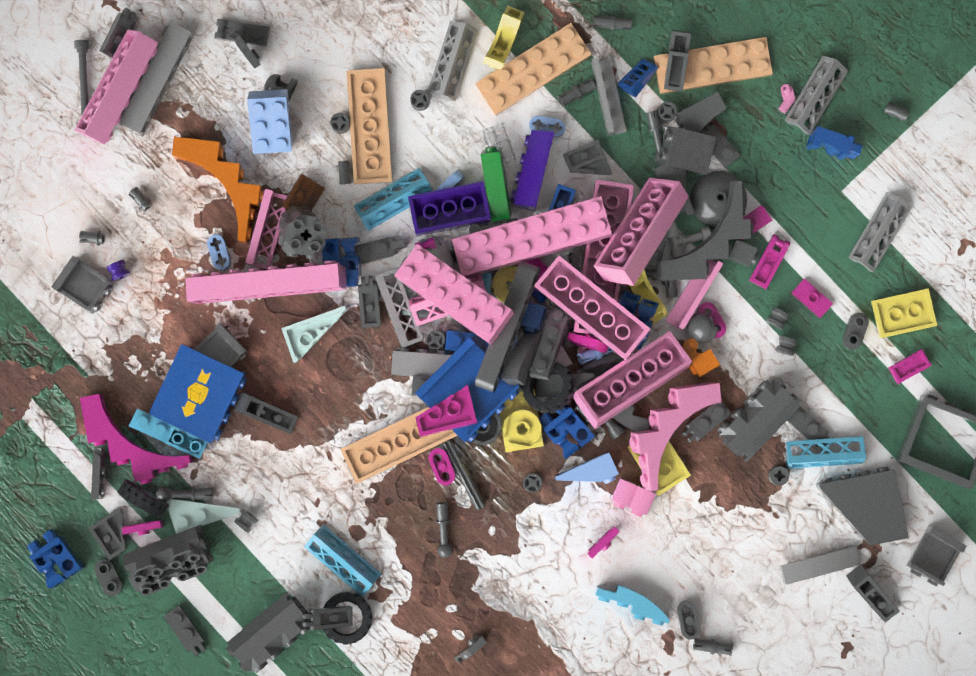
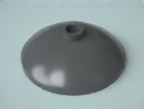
(704, 196)

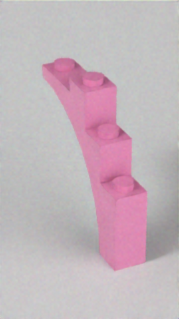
(664, 421)

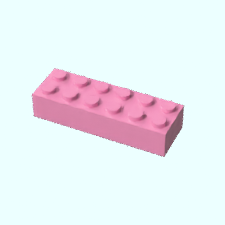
(116, 86)
(641, 231)
(454, 294)
(592, 308)
(632, 379)

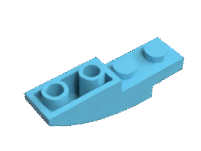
(168, 433)
(640, 605)

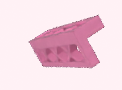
(259, 230)
(692, 297)
(418, 303)

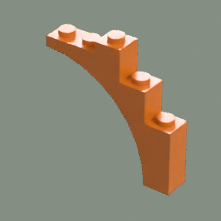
(208, 155)

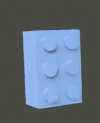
(270, 121)

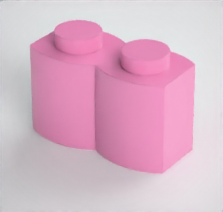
(632, 497)

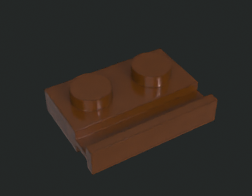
(303, 193)

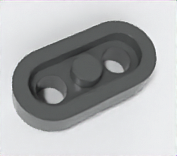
(855, 330)
(108, 577)
(688, 619)

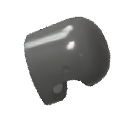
(274, 83)

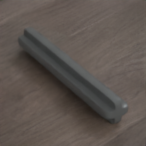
(463, 475)

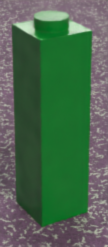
(496, 183)

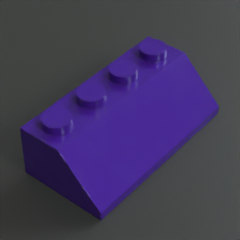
(533, 169)
(449, 209)

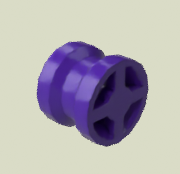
(118, 270)

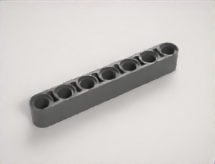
(499, 351)

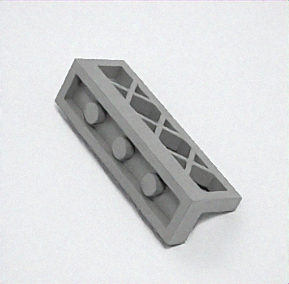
(456, 60)
(815, 91)
(608, 96)
(879, 229)
(390, 306)

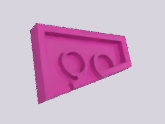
(447, 415)

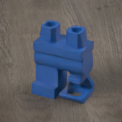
(834, 143)
(351, 261)
(630, 302)
(560, 427)
(54, 552)

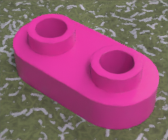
(717, 319)
(441, 467)

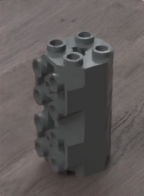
(301, 232)
(758, 419)
(176, 556)
(268, 634)

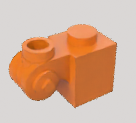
(701, 362)

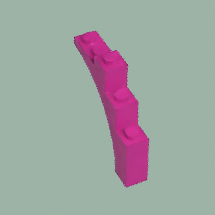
(101, 428)

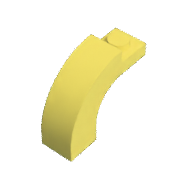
(504, 38)
(645, 290)

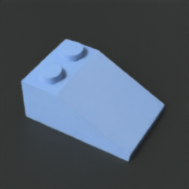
(594, 470)

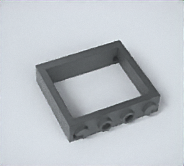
(912, 431)

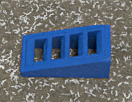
(629, 78)

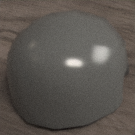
(701, 328)

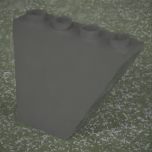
(868, 504)

